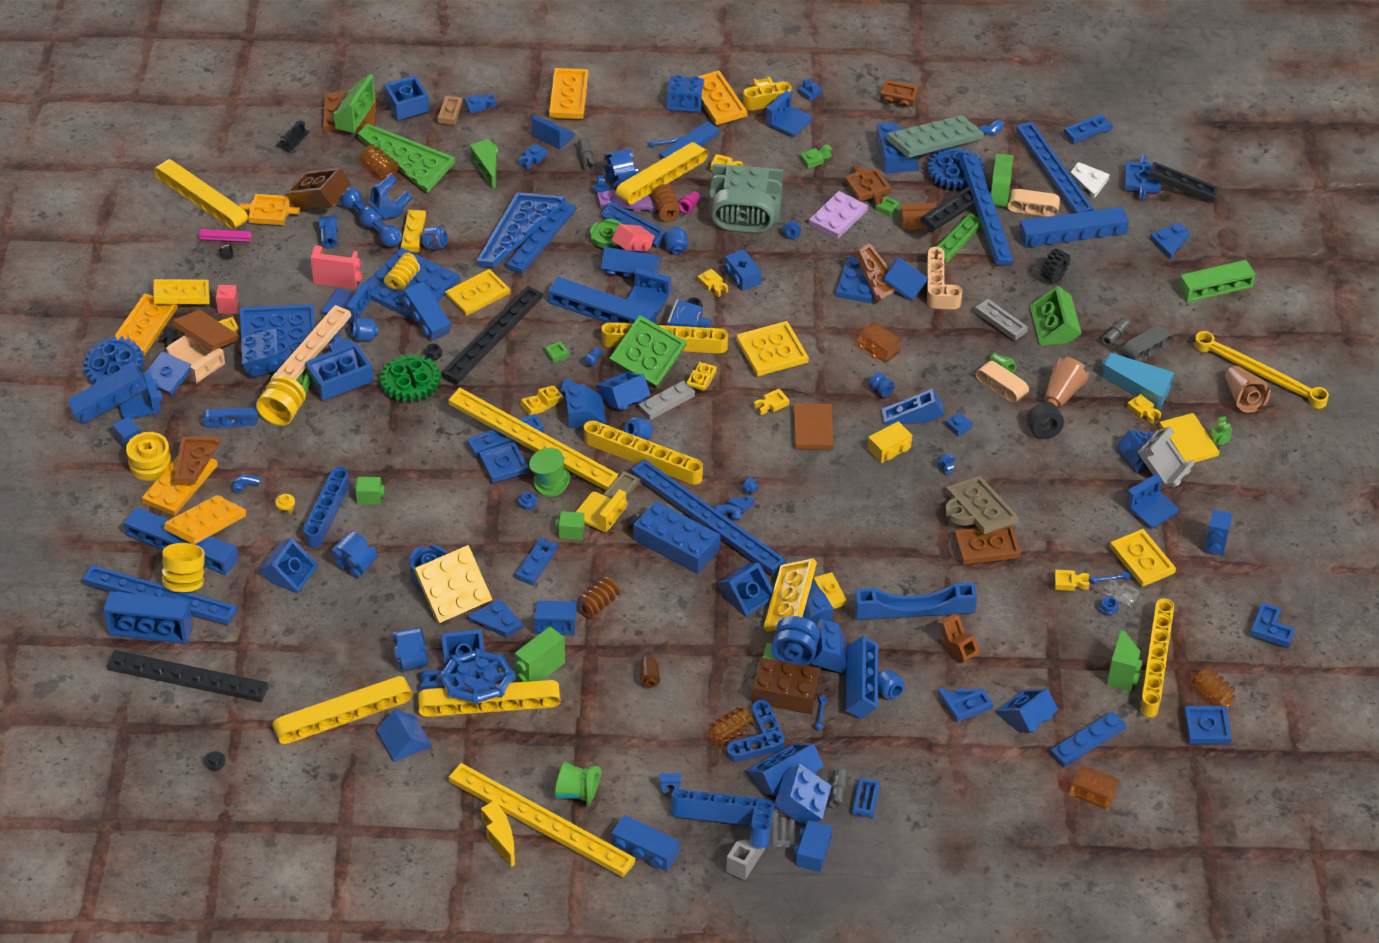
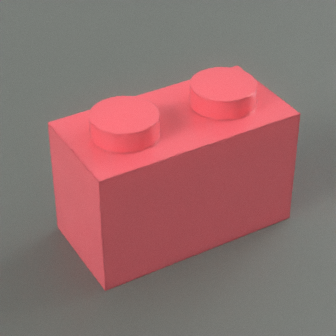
(633, 237)

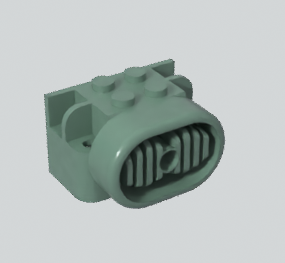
(745, 197)

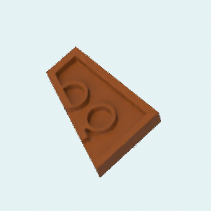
(874, 270)
(193, 458)

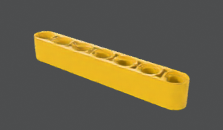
(661, 173)
(201, 194)
(698, 339)
(637, 449)
(1157, 658)
(517, 697)
(342, 710)

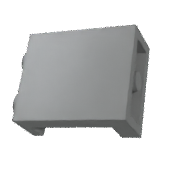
(1164, 458)

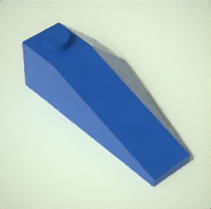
(817, 605)

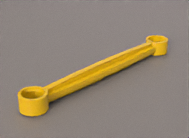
(1261, 369)

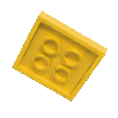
(772, 348)
(452, 584)

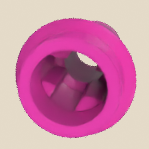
(689, 202)

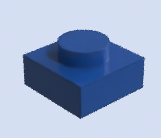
(959, 424)

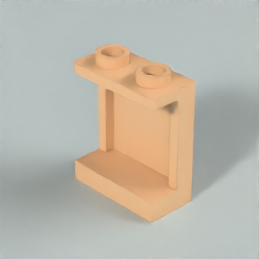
(202, 359)

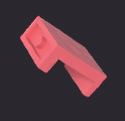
(335, 270)

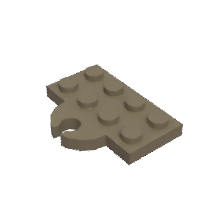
(978, 504)

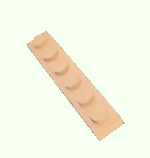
(314, 342)

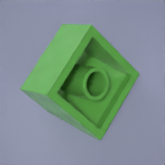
(1125, 664)

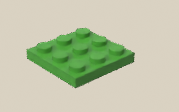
(648, 351)

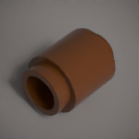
(649, 672)

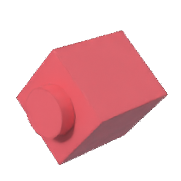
(227, 299)

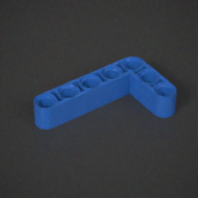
(727, 809)

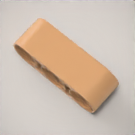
(1033, 202)
(1002, 381)

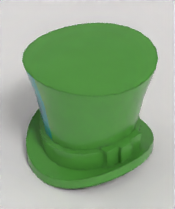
(549, 472)
(577, 782)

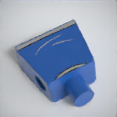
(687, 315)

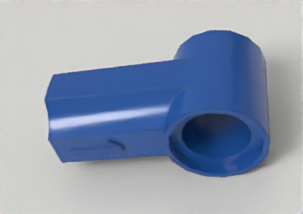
(328, 231)

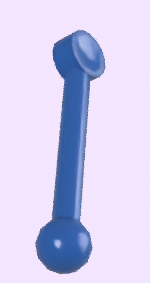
(652, 143)
(1126, 575)
(822, 700)

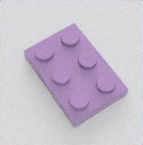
(838, 215)

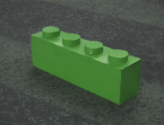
(1216, 281)

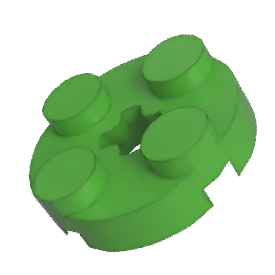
(599, 231)

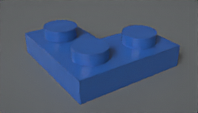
(1268, 629)

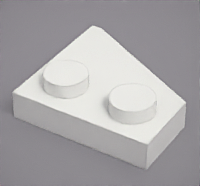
(1089, 178)

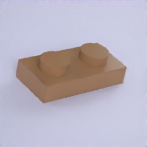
(450, 110)

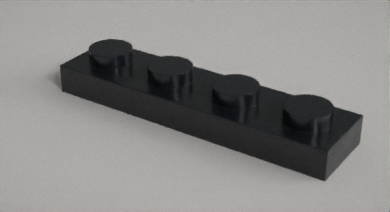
(1183, 182)

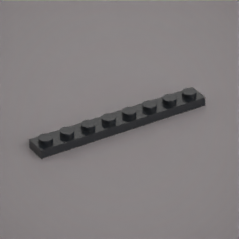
(491, 335)
(187, 676)

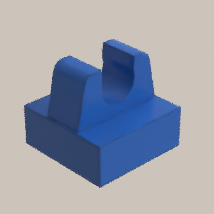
(809, 90)
(672, 779)

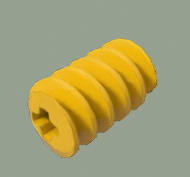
(402, 272)

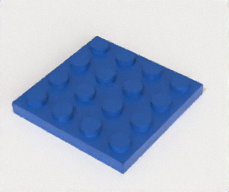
(433, 275)
(290, 321)

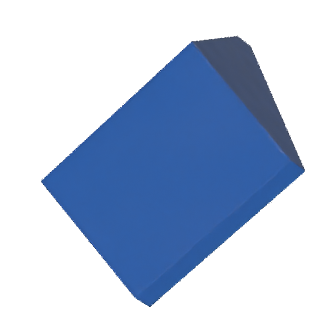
(550, 132)
(904, 278)
(460, 643)
(402, 735)

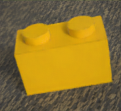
(889, 442)

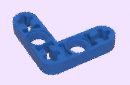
(766, 735)

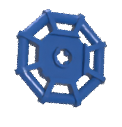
(465, 677)

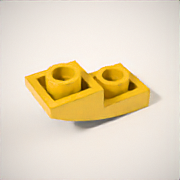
(702, 376)
(544, 400)

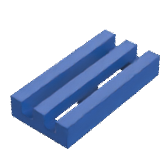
(863, 811)

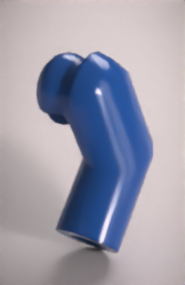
(993, 129)
(591, 358)

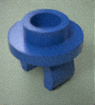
(600, 186)
(792, 230)
(946, 461)

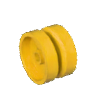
(148, 455)

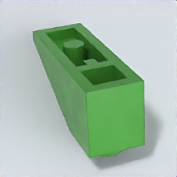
(485, 158)

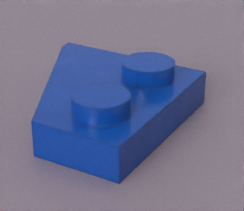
(1170, 239)
(497, 618)
(965, 702)

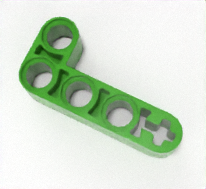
(1001, 179)

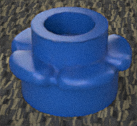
(750, 485)
(527, 501)
(1109, 605)

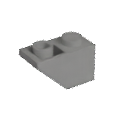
(743, 858)

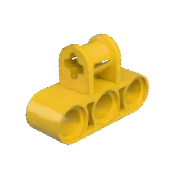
(763, 93)

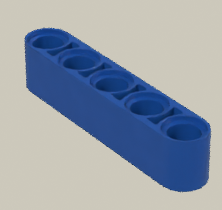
(326, 507)

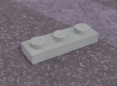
(1001, 319)
(666, 400)

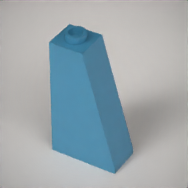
(1138, 378)

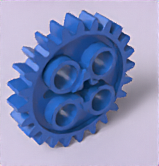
(947, 168)
(123, 353)

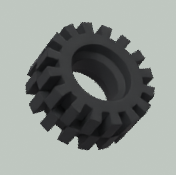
(1055, 265)

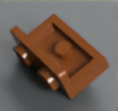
(899, 93)

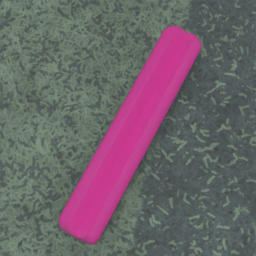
(225, 235)

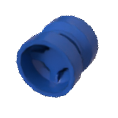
(881, 384)

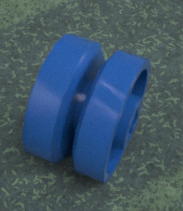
(795, 640)

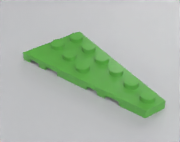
(415, 161)

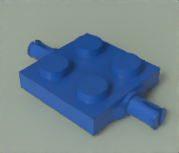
(1137, 177)

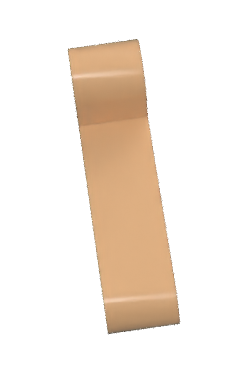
(938, 294)

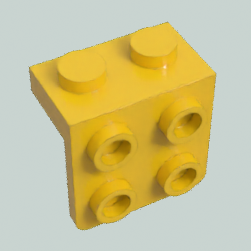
(603, 511)

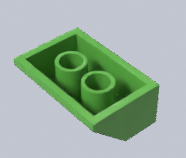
(355, 105)
(1055, 318)

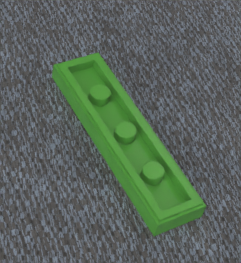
(960, 236)

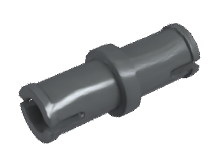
(586, 154)
(1115, 331)
(838, 788)

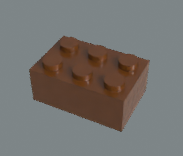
(318, 189)
(786, 685)

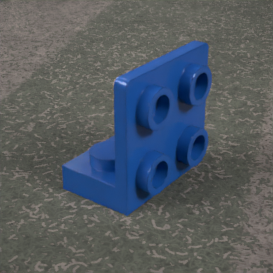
(685, 93)
(354, 302)
(557, 614)

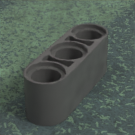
(1148, 343)

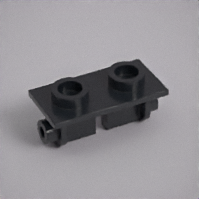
(294, 136)

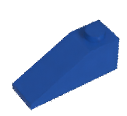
(915, 409)

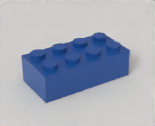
(676, 537)
(148, 617)

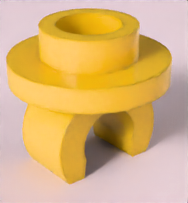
(285, 502)

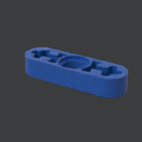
(216, 414)

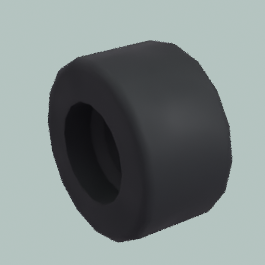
(1050, 428)

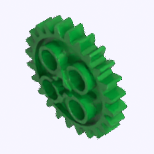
(398, 383)

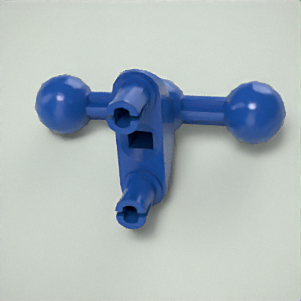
(380, 207)

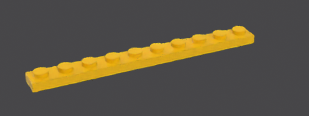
(531, 437)
(543, 820)

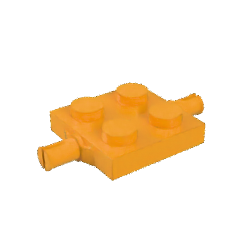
(269, 209)

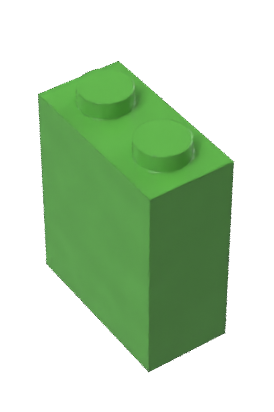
(540, 656)

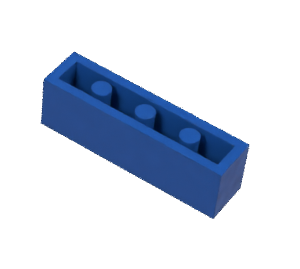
(107, 393)
(862, 677)

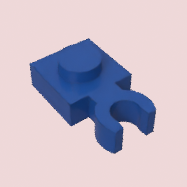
(478, 103)
(533, 154)

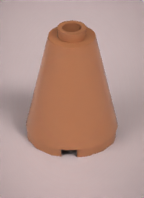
(1066, 379)
(1247, 389)

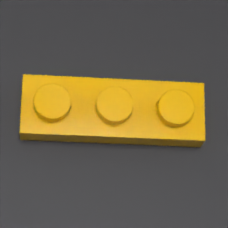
(413, 229)

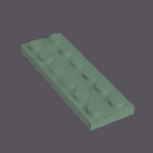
(934, 136)

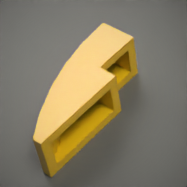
(499, 831)

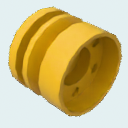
(281, 400)
(183, 567)

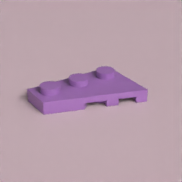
(645, 203)

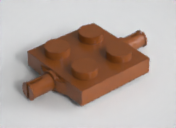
(867, 184)

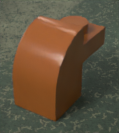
(956, 641)

